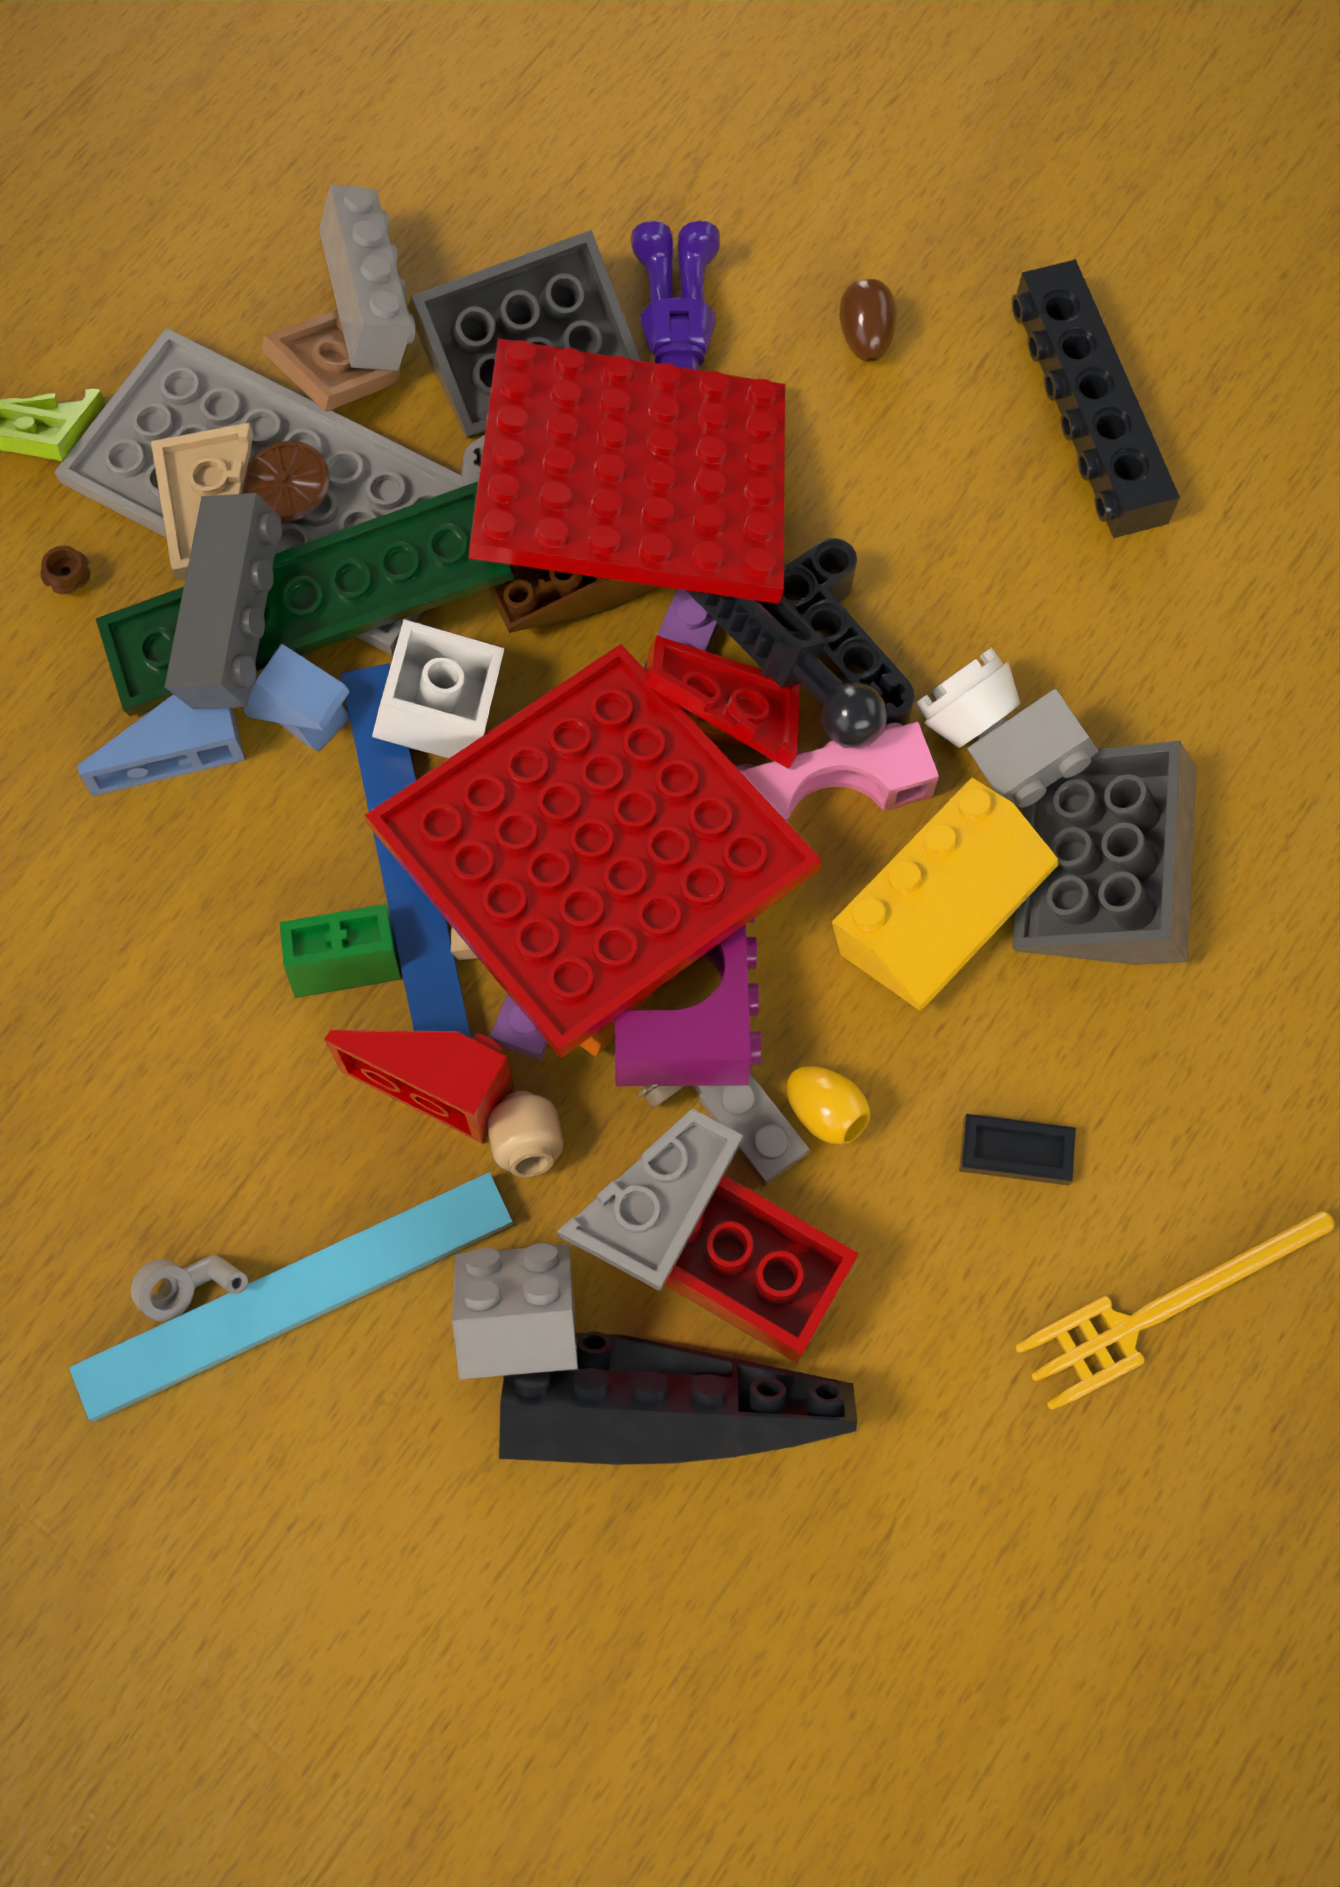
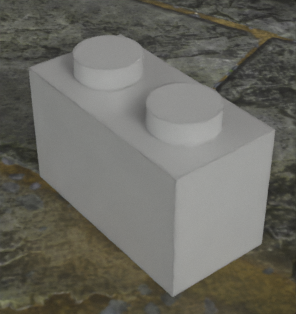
(1034, 750)

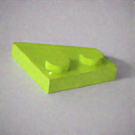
(44, 426)

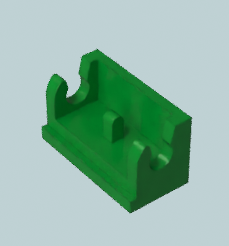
(339, 950)

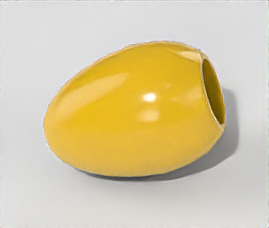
(828, 1104)

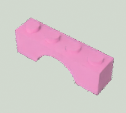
(889, 771)

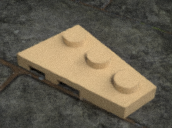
(196, 467)

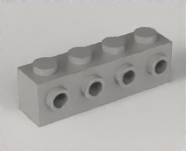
(365, 278)

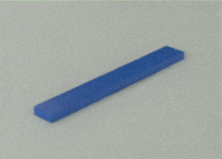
(417, 924)

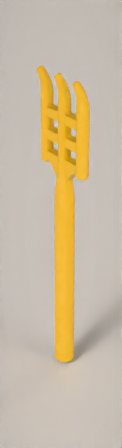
(1125, 1328)

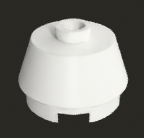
(972, 700)

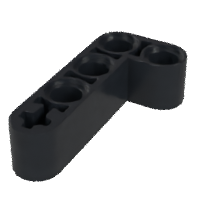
(850, 643)

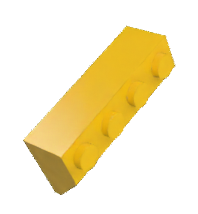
(944, 894)

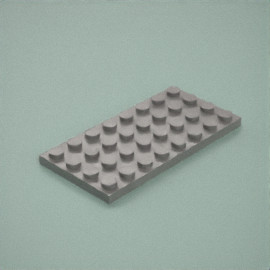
(193, 390)

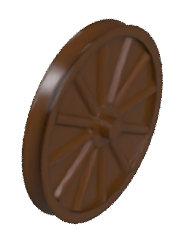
(288, 478)

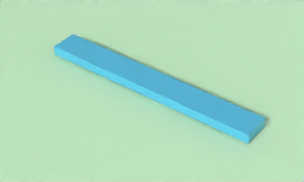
(289, 1297)

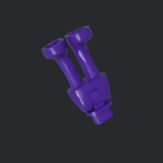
(677, 327)

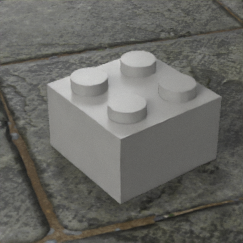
(514, 1311)

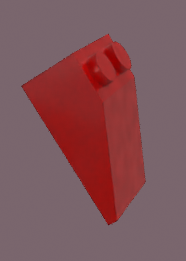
(430, 1071)

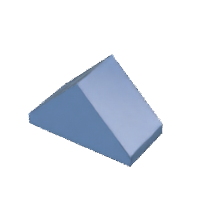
(295, 692)

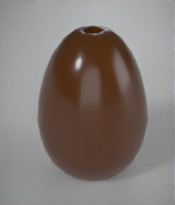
(868, 318)

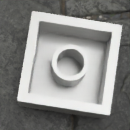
(437, 690)

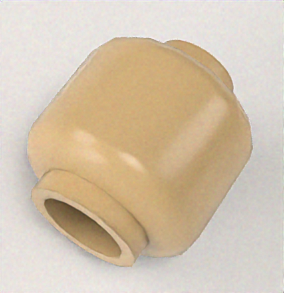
(525, 1134)

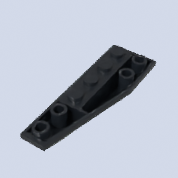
(665, 1406)

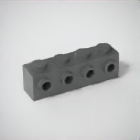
(224, 601)

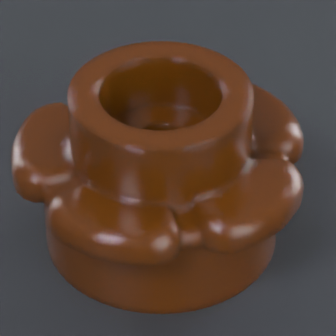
(62, 559)

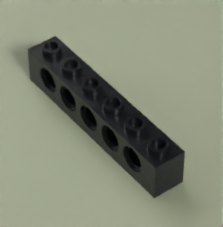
(1094, 399)

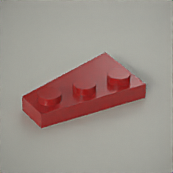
(728, 697)

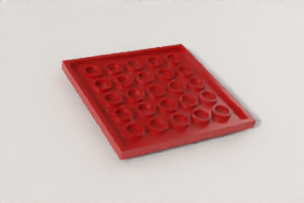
(633, 472)
(592, 848)

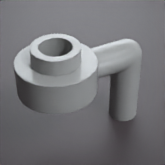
(180, 1284)

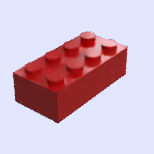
(761, 1269)

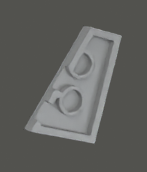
(656, 1204)

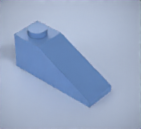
(163, 746)

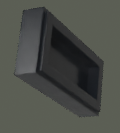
(1017, 1149)

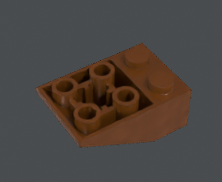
(549, 596)

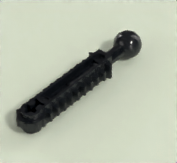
(789, 655)

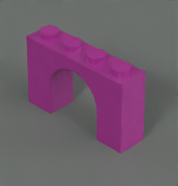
(698, 1043)

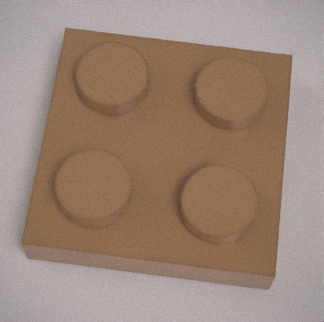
(319, 363)

